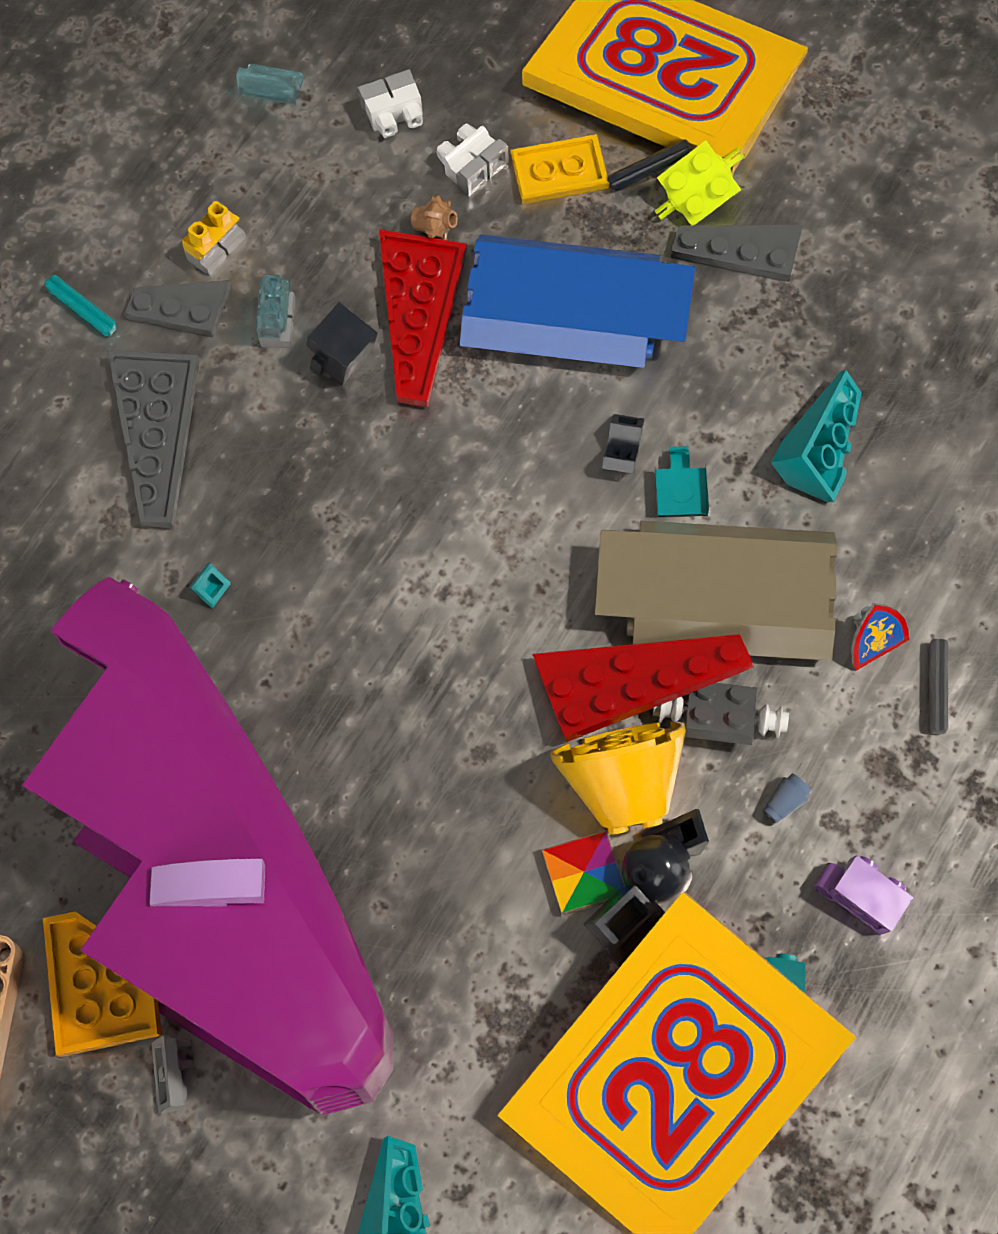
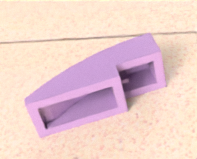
(208, 883)

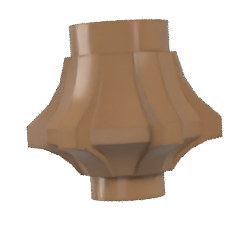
(434, 218)

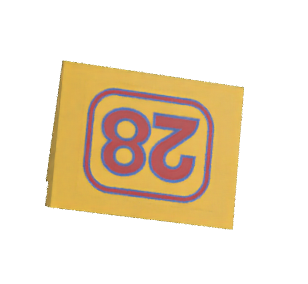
(666, 70)
(676, 1074)

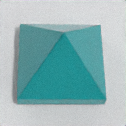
(210, 585)

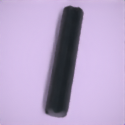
(649, 165)

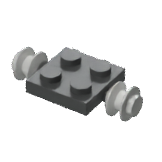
(724, 714)

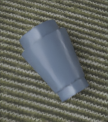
(788, 797)

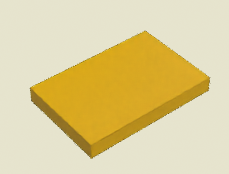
(559, 169)

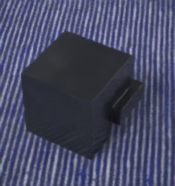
(340, 344)
(624, 922)

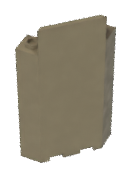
(722, 582)

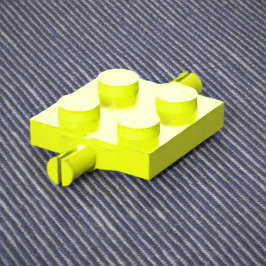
(699, 183)

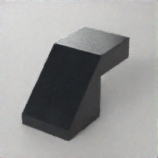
(623, 443)

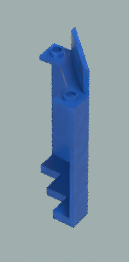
(573, 301)

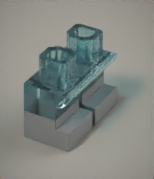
(275, 312)

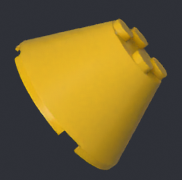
(625, 773)

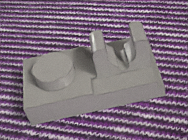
(170, 1087)

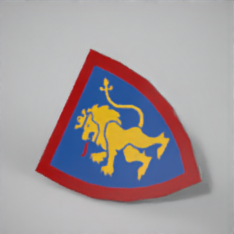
(877, 633)

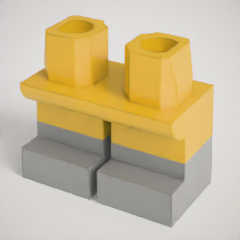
(212, 238)

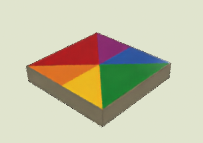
(582, 872)

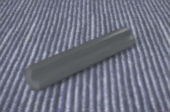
(938, 686)

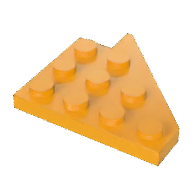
(88, 1000)

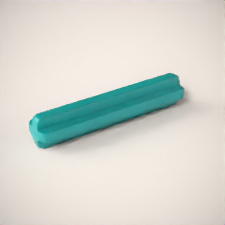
(80, 305)

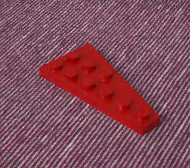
(420, 297)
(617, 682)

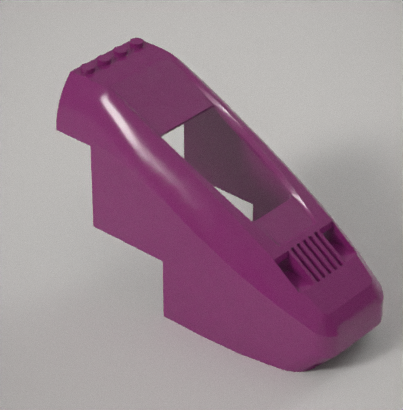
(174, 780)

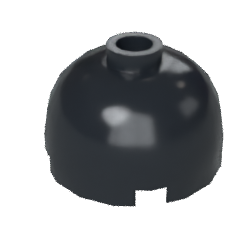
(657, 867)

